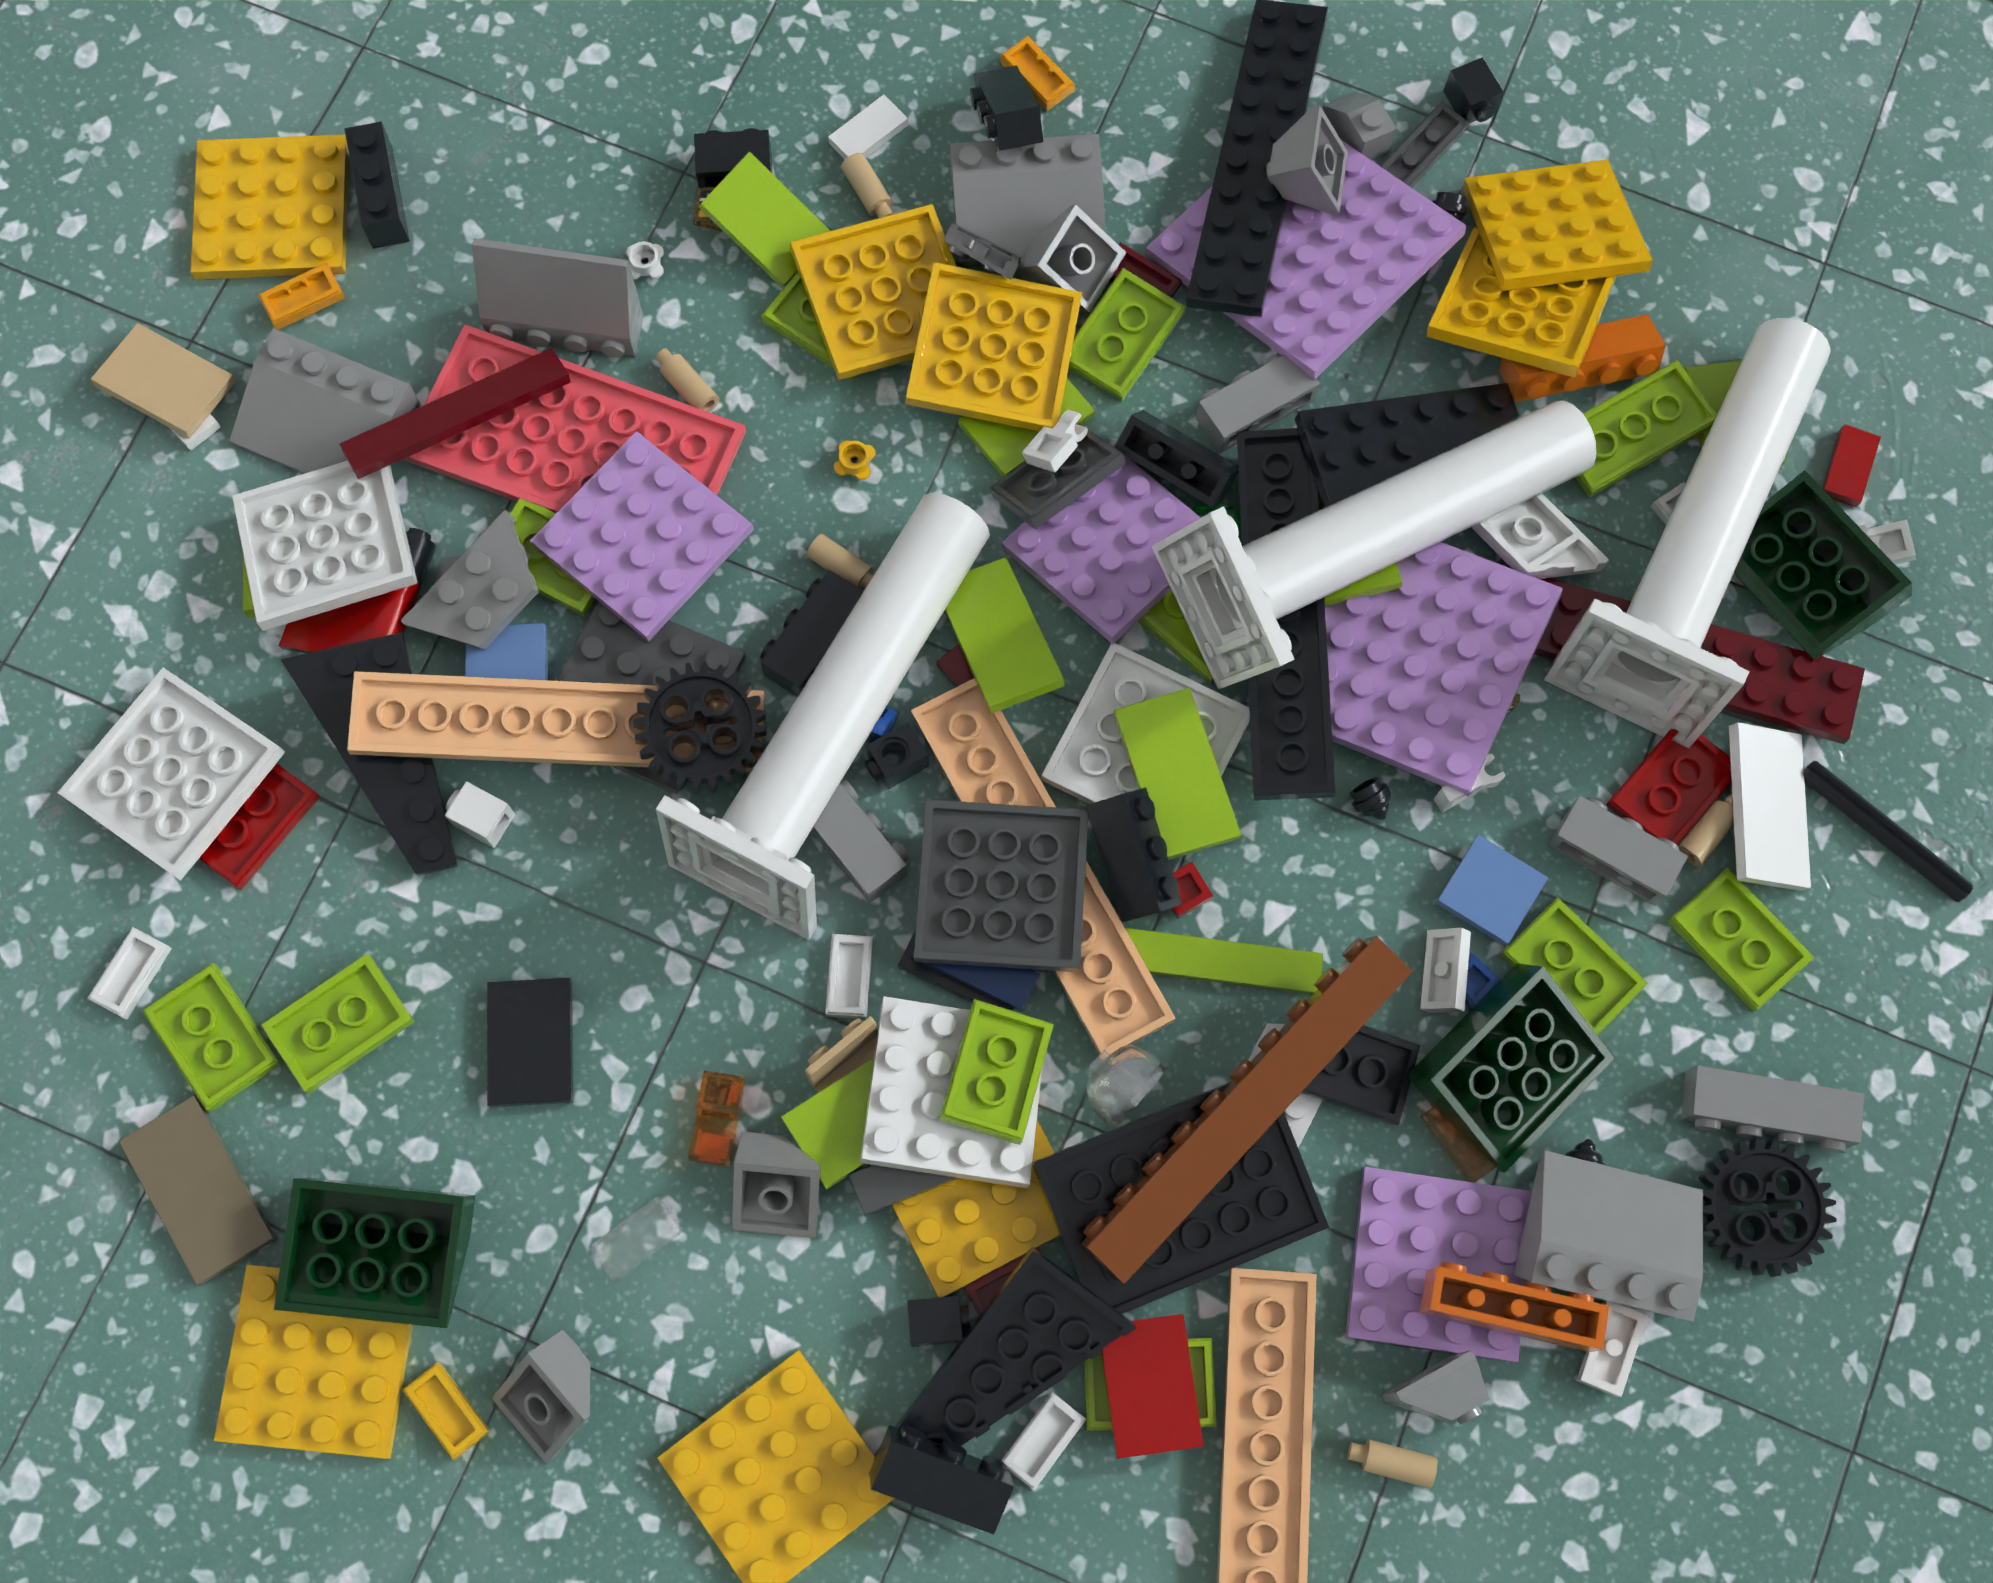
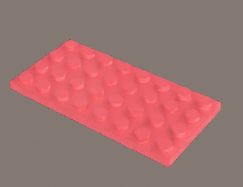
(566, 436)

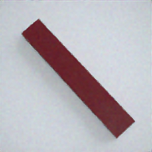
(454, 413)

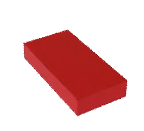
(1850, 465)

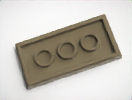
(197, 1190)

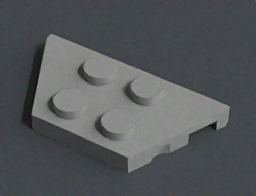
(479, 590)

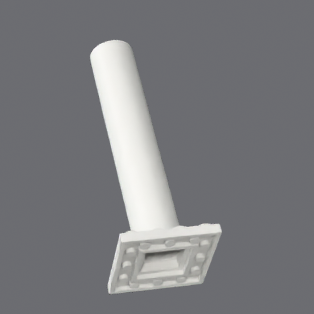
(1240, 591)
(1651, 657)
(755, 842)

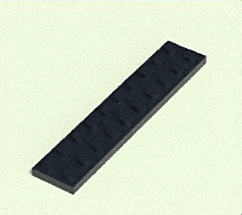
(1243, 206)
(1291, 701)

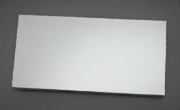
(1769, 807)

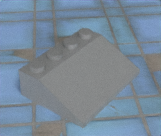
(1023, 189)
(557, 298)
(310, 401)
(1614, 1236)

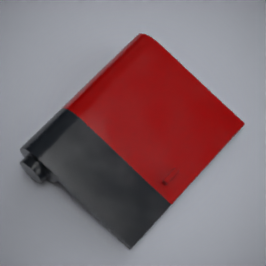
(366, 618)

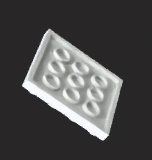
(322, 542)
(1091, 754)
(171, 773)
(906, 1095)

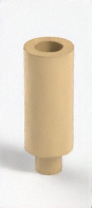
(867, 185)
(686, 381)
(840, 561)
(1708, 832)
(1395, 1462)

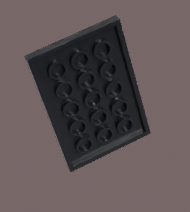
(1248, 1213)

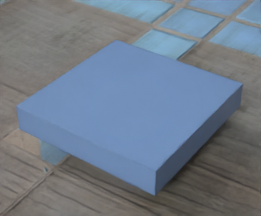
(513, 654)
(1492, 890)

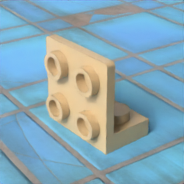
(847, 1055)

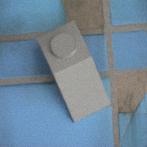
(1362, 124)

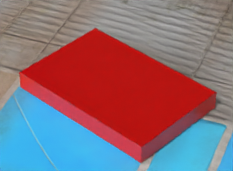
(1673, 787)
(259, 826)
(1152, 1389)

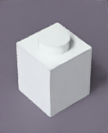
(479, 814)

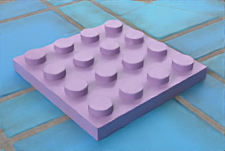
(642, 535)
(1101, 549)
(1413, 1226)

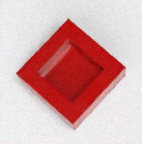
(1192, 890)

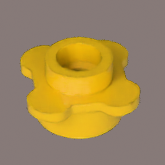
(858, 450)

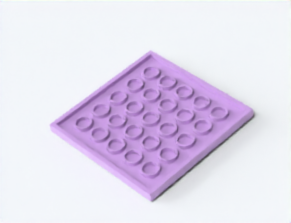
(1331, 269)
(1435, 663)

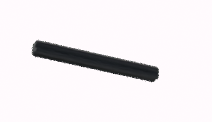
(1887, 831)

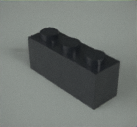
(1007, 108)
(376, 185)
(1177, 458)
(809, 632)
(1134, 855)
(941, 1478)

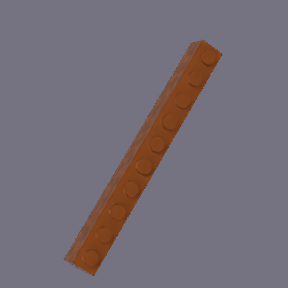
(1245, 1108)

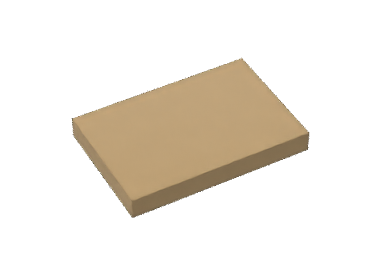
(163, 380)

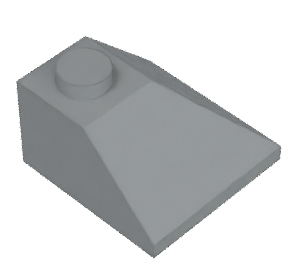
(1310, 163)
(1072, 256)
(774, 1187)
(1444, 1390)
(548, 1395)

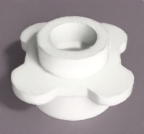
(643, 251)

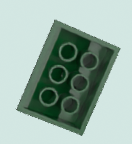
(1818, 569)
(1512, 1065)
(373, 1251)

